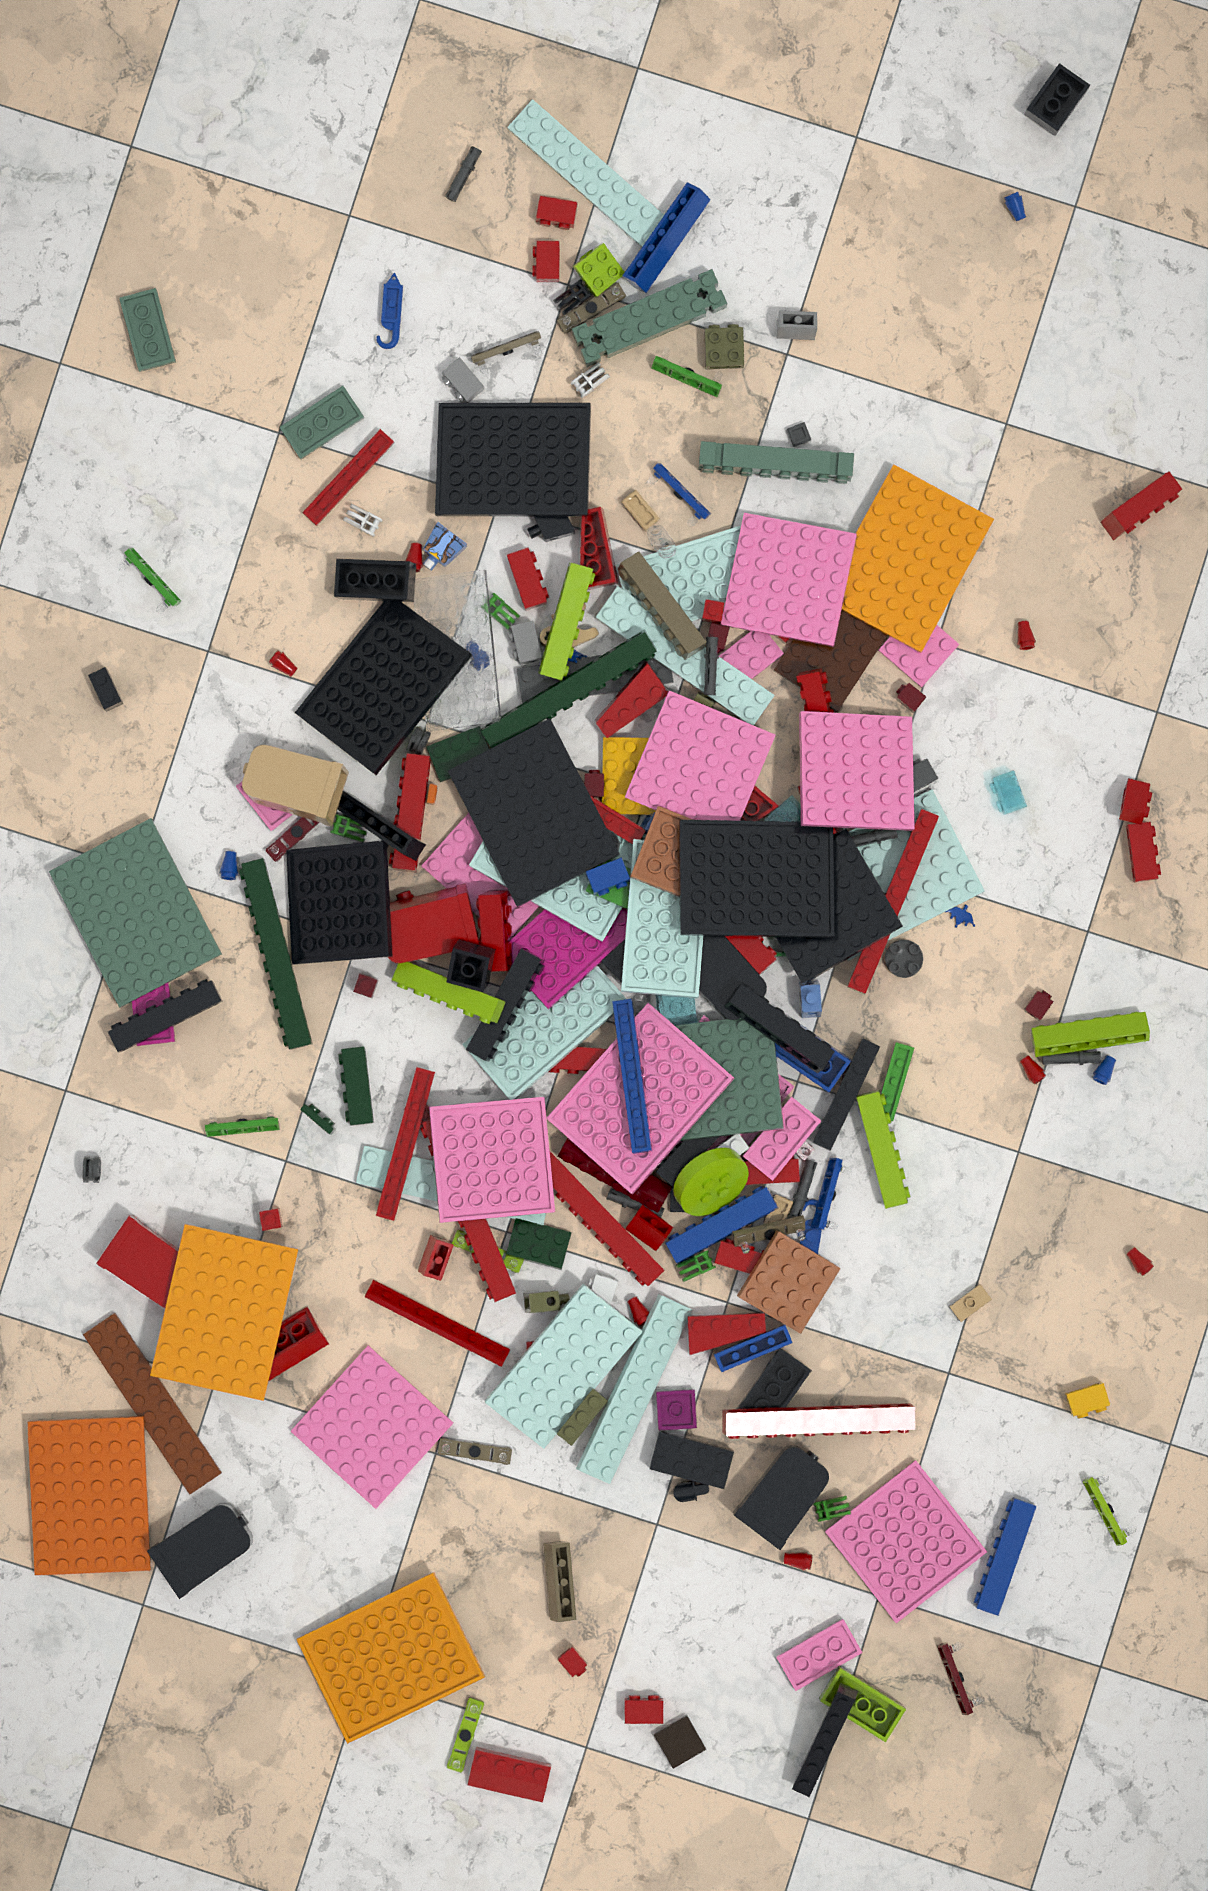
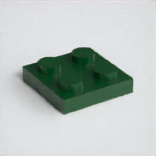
(313, 1113)

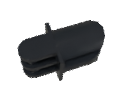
(574, 296)
(688, 1491)

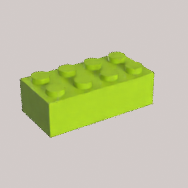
(871, 1707)

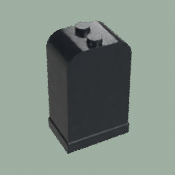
(723, 971)
(783, 1495)
(202, 1548)

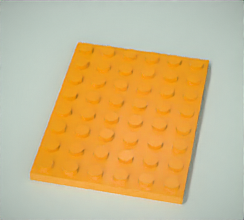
(911, 557)
(224, 1312)
(390, 1657)

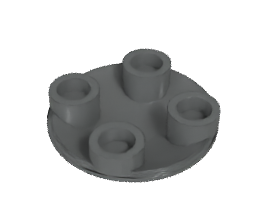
(904, 958)

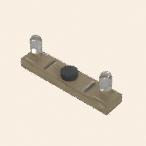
(591, 308)
(507, 348)
(766, 1232)
(474, 1451)

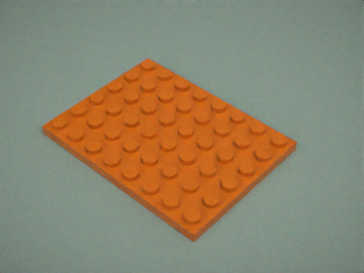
(89, 1495)

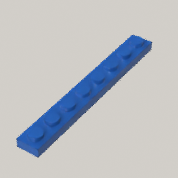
(632, 1076)

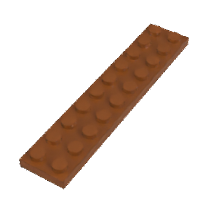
(152, 1400)

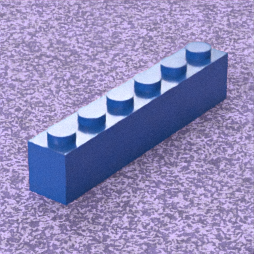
(666, 237)
(721, 1225)
(1005, 1557)

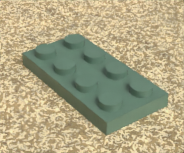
(147, 330)
(322, 422)

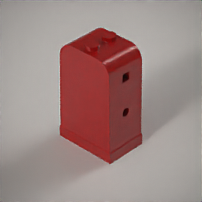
(431, 924)
(141, 1260)

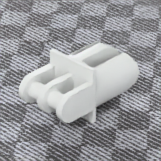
(588, 381)
(364, 520)

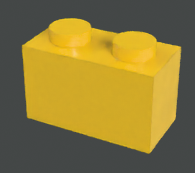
(1087, 1400)

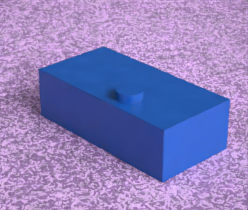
(828, 1076)

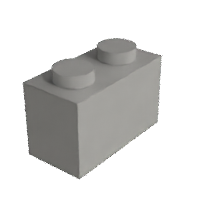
(796, 325)
(462, 380)
(526, 643)

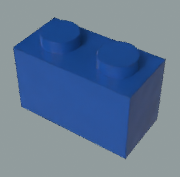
(607, 877)

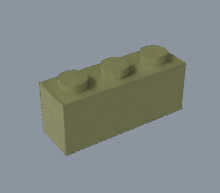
(582, 1417)

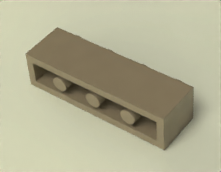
(560, 1581)

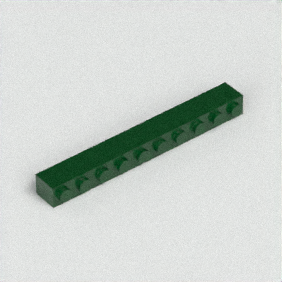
(572, 687)
(276, 953)

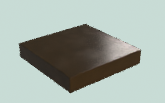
(680, 1741)

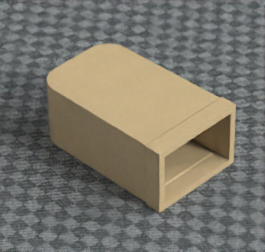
(294, 783)

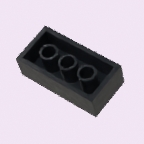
(375, 580)
(776, 1383)
(691, 1459)

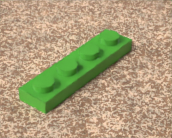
(896, 1077)

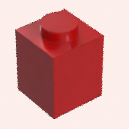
(713, 611)
(270, 1219)
(573, 1662)

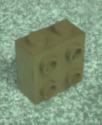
(724, 347)

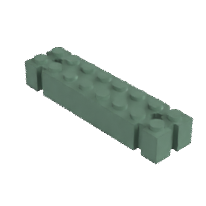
(649, 318)
(776, 462)

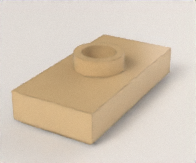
(640, 510)
(781, 1213)
(970, 1303)

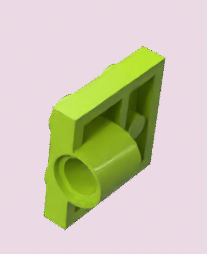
(598, 269)

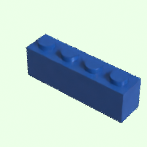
(753, 1348)

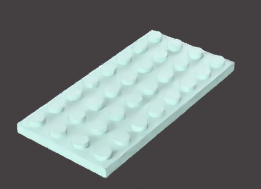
(696, 571)
(654, 951)
(546, 1036)
(563, 1366)

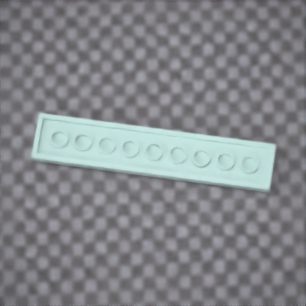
(586, 172)
(733, 688)
(419, 1180)
(634, 1389)

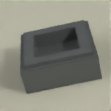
(798, 434)

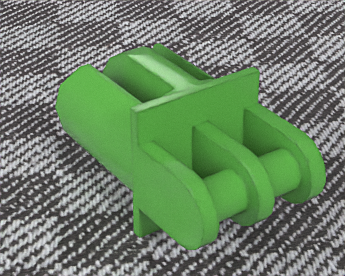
(499, 609)
(337, 824)
(707, 1260)
(830, 1509)

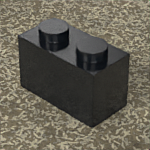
(105, 689)

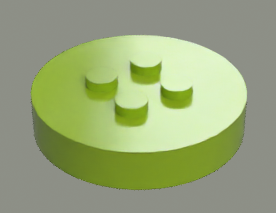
(710, 1181)

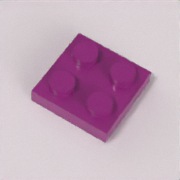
(676, 1409)

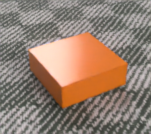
(432, 794)

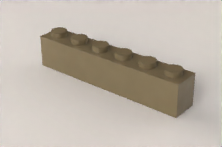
(661, 605)

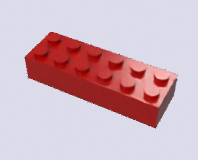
(411, 805)

